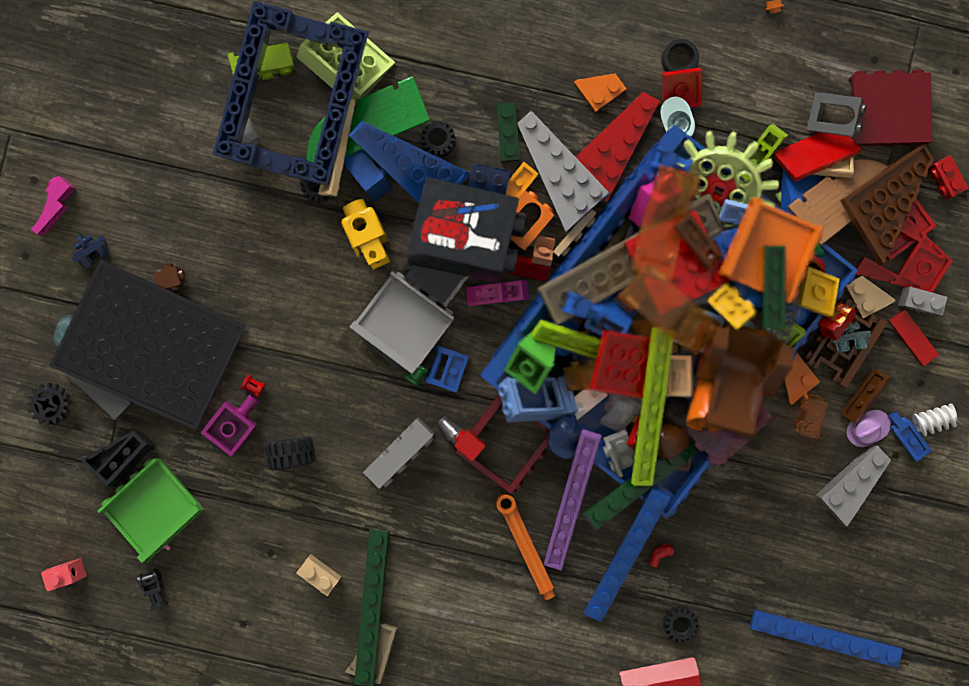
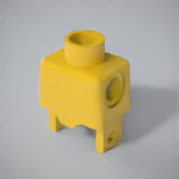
(369, 240)

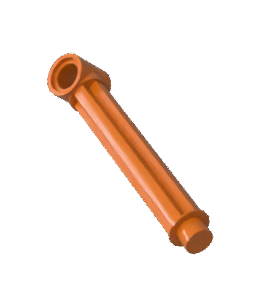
(526, 546)

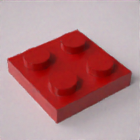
(683, 84)

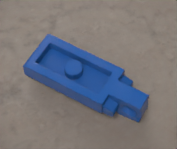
(909, 437)

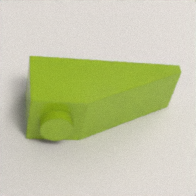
(767, 145)

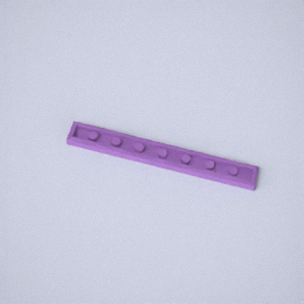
(572, 499)

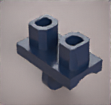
(83, 256)

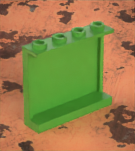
(151, 508)

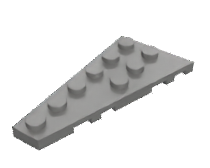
(565, 178)

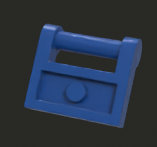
(453, 370)

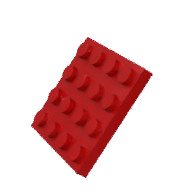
(688, 273)

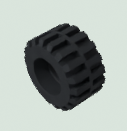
(290, 453)

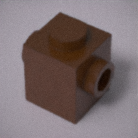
(170, 277)

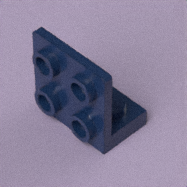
(489, 178)

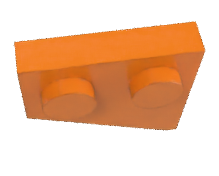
(600, 89)
(799, 380)

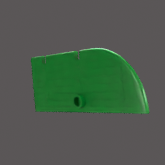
(386, 109)

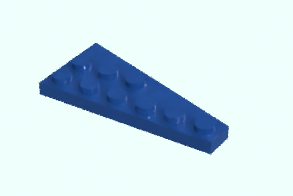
(404, 161)

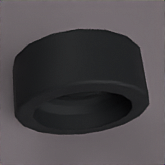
(690, 46)

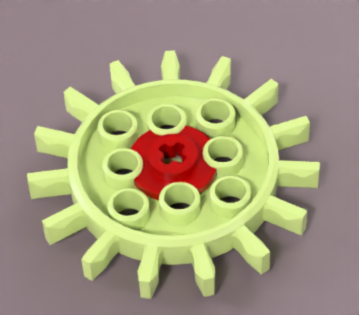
(738, 163)

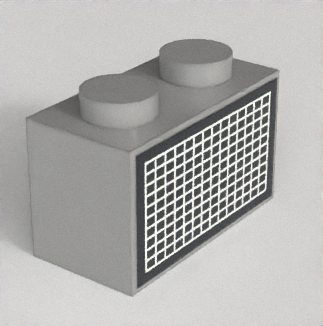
(922, 301)

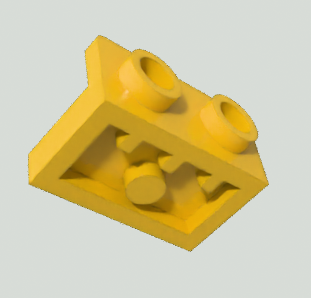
(732, 307)

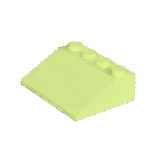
(325, 62)

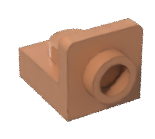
(543, 250)

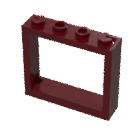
(527, 468)

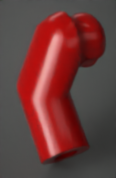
(660, 552)

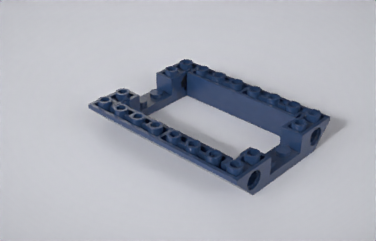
(260, 23)

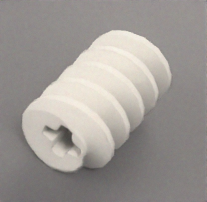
(935, 419)

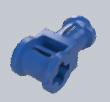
(670, 159)
(580, 306)

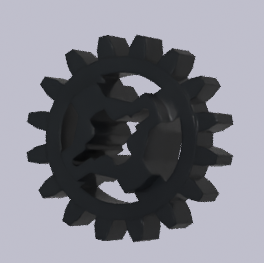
(44, 409)

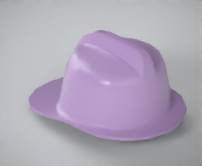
(870, 429)

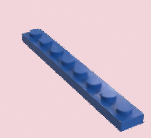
(627, 553)
(826, 638)

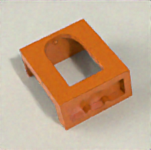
(546, 216)

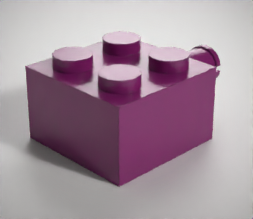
(231, 426)

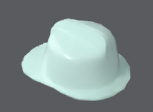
(677, 112)

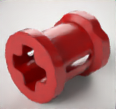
(253, 386)

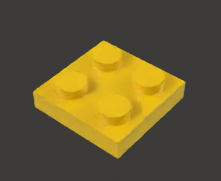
(818, 292)

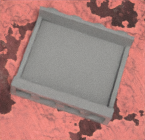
(403, 322)

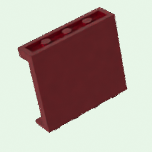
(896, 107)

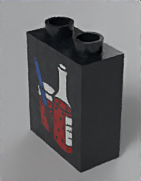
(465, 231)

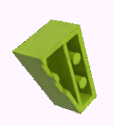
(277, 60)

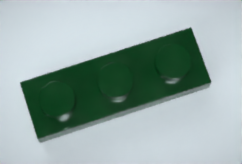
(508, 132)

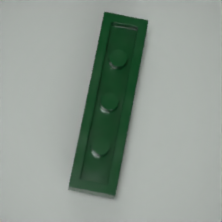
(774, 286)

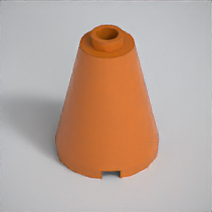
(699, 406)

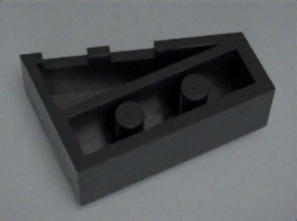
(119, 458)

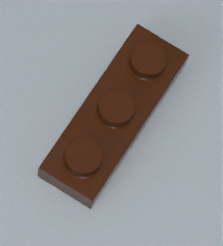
(865, 396)

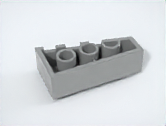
(398, 453)
(853, 484)

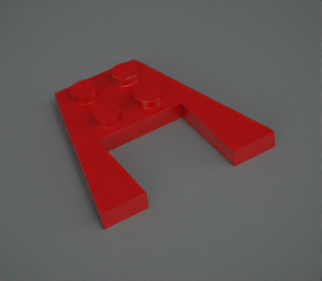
(920, 270)

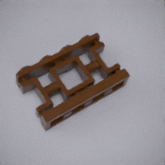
(855, 356)

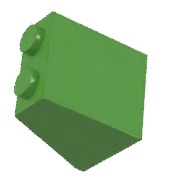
(531, 362)

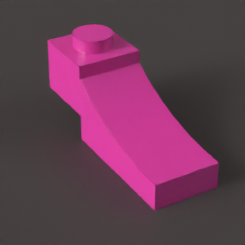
(58, 192)
(497, 293)

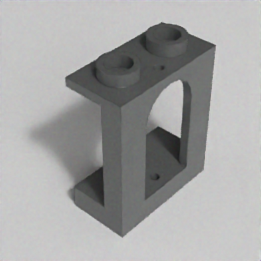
(849, 130)

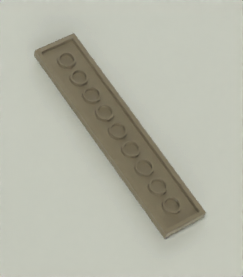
(611, 268)

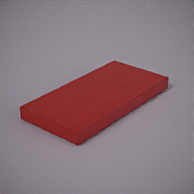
(815, 154)

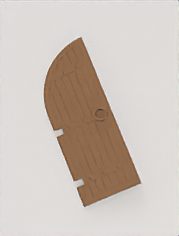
(823, 199)

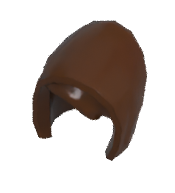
(672, 440)

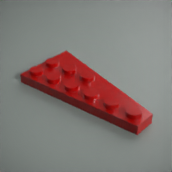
(613, 147)

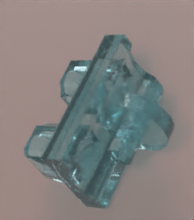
(860, 338)

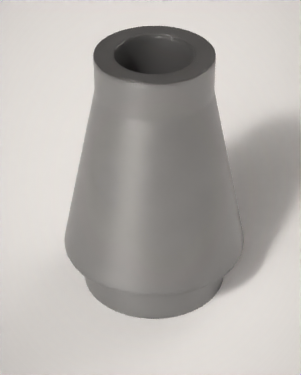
(449, 429)

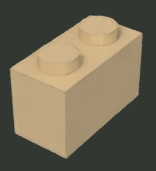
(318, 575)

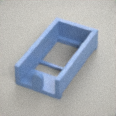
(512, 405)

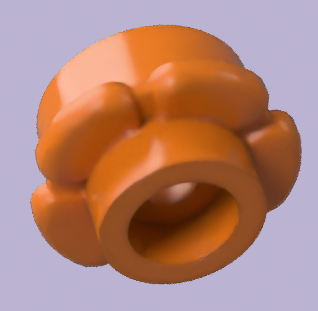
(774, 6)

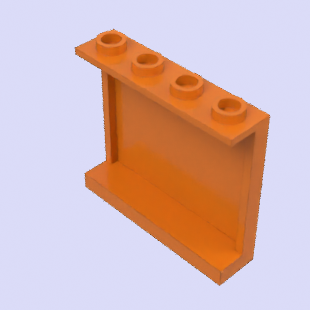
(770, 226)

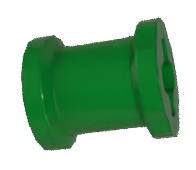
(417, 375)

